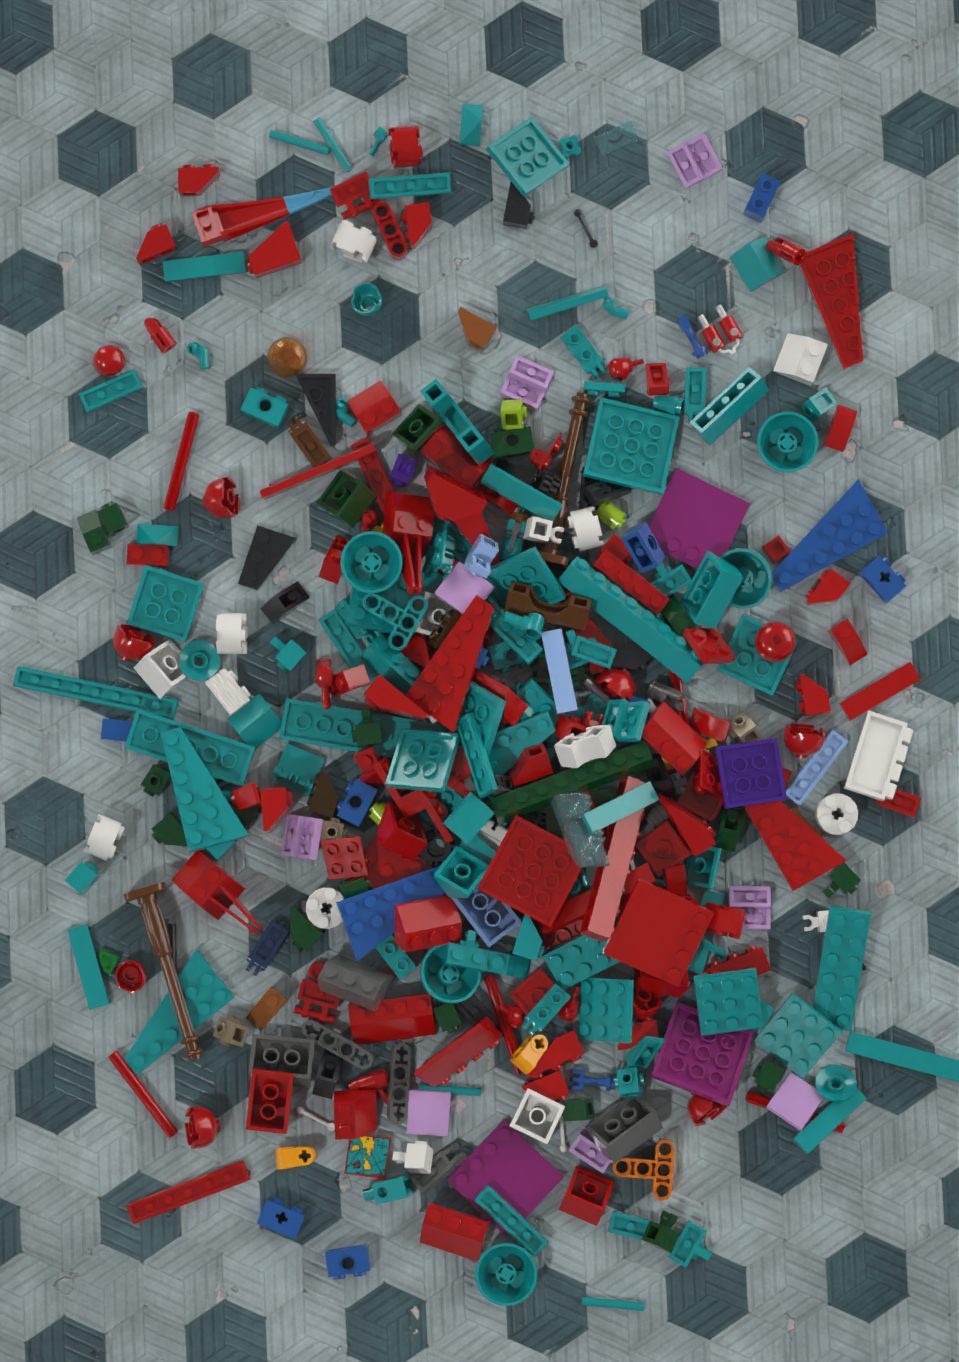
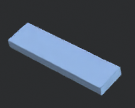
(559, 671)
(815, 768)

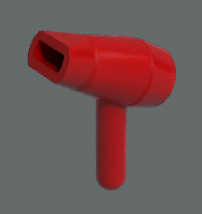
(324, 679)
(372, 1081)

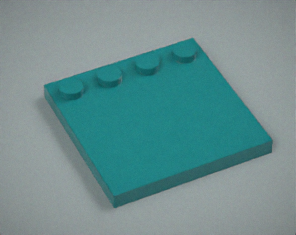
(631, 446)

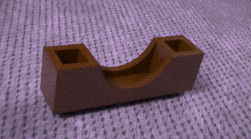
(570, 613)

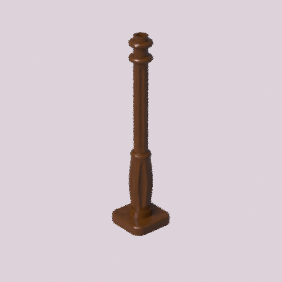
(549, 549)
(159, 939)

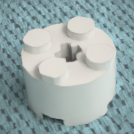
(353, 242)
(585, 528)
(231, 633)
(842, 824)
(103, 837)
(315, 904)

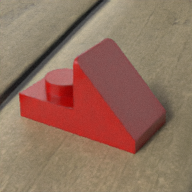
(656, 379)
(366, 759)

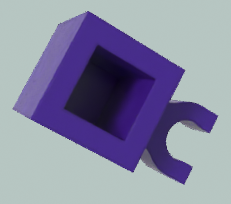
(403, 470)

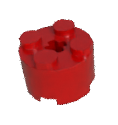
(404, 146)
(726, 920)

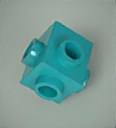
(630, 1082)

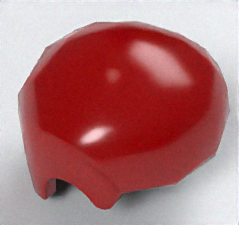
(108, 360)
(130, 976)

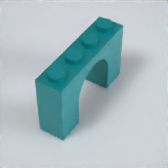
(457, 422)

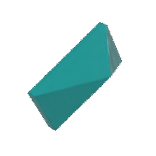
(471, 125)
(157, 535)

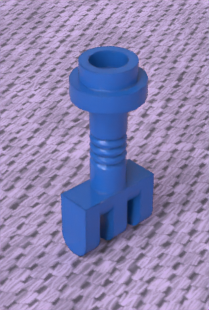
(685, 326)
(582, 1080)

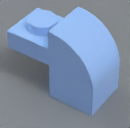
(481, 556)

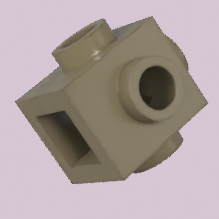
(743, 728)
(333, 823)
(231, 1031)

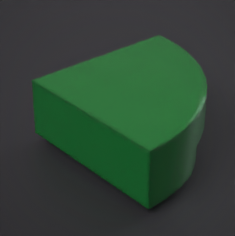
(108, 961)

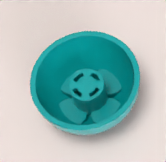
(787, 430)
(356, 557)
(752, 590)
(459, 981)
(509, 1286)

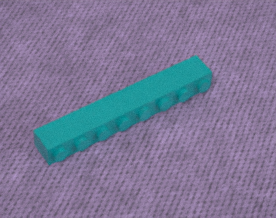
(631, 619)

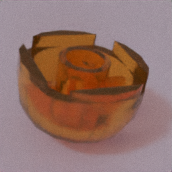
(287, 357)

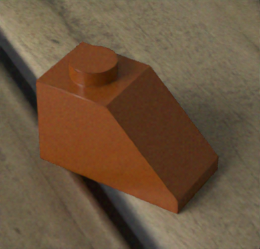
(476, 330)
(266, 1008)

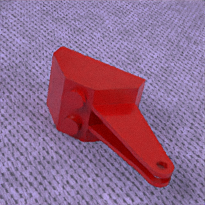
(458, 503)
(410, 525)
(212, 888)

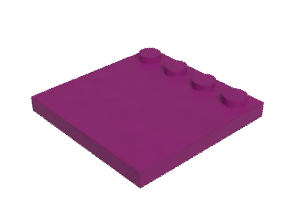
(695, 519)
(701, 1063)
(510, 1168)

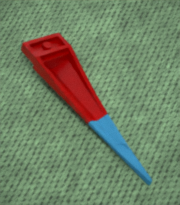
(232, 220)

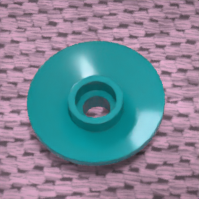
(199, 650)
(836, 1076)

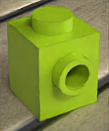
(513, 414)

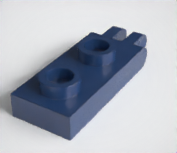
(266, 947)

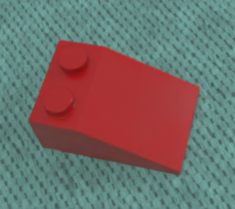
(693, 831)
(269, 1101)

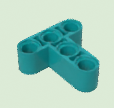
(400, 615)

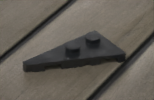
(321, 395)

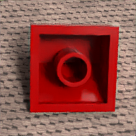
(374, 408)
(400, 834)
(354, 1113)
(586, 1195)

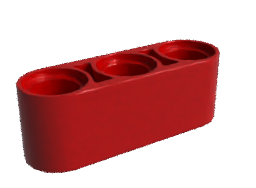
(390, 240)

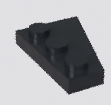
(263, 555)

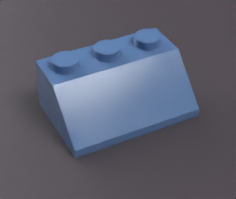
(488, 916)

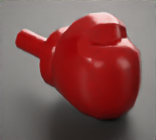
(620, 367)
(370, 520)
(570, 1009)
(512, 1015)

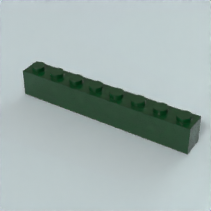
(574, 780)

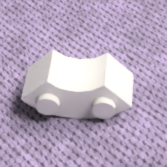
(590, 745)

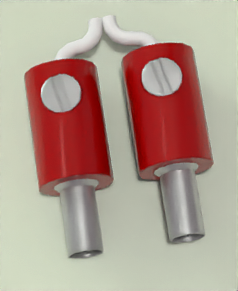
(713, 337)

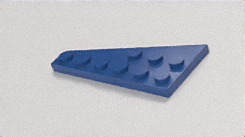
(840, 532)
(371, 914)

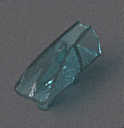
(584, 848)

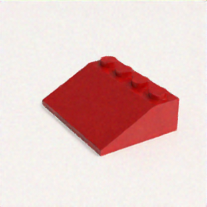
(390, 700)
(459, 1052)

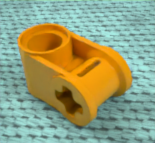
(527, 1055)
(290, 1156)

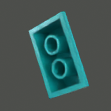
(711, 590)

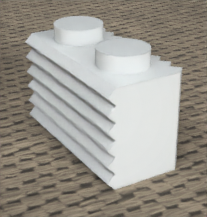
(228, 691)

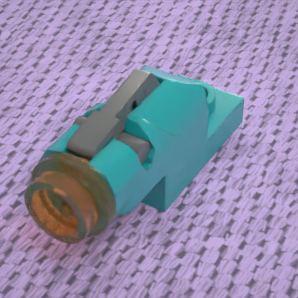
(513, 536)

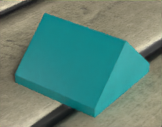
(757, 264)
(256, 722)
(469, 817)
(703, 868)
(460, 873)

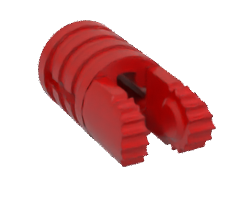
(787, 250)
(159, 335)

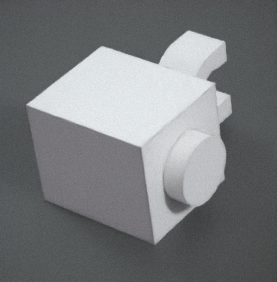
(541, 530)
(818, 921)
(417, 1157)

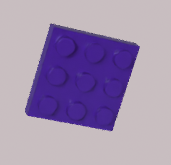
(750, 773)

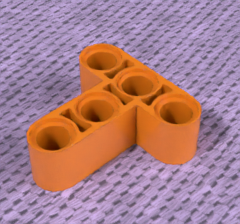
(652, 1172)

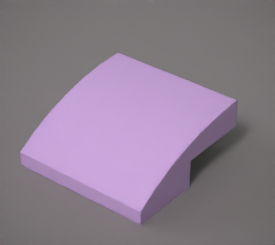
(695, 160)
(526, 382)
(462, 587)
(301, 837)
(755, 902)
(795, 1101)
(428, 1112)
(588, 1151)

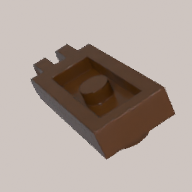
(308, 442)

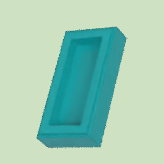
(593, 652)

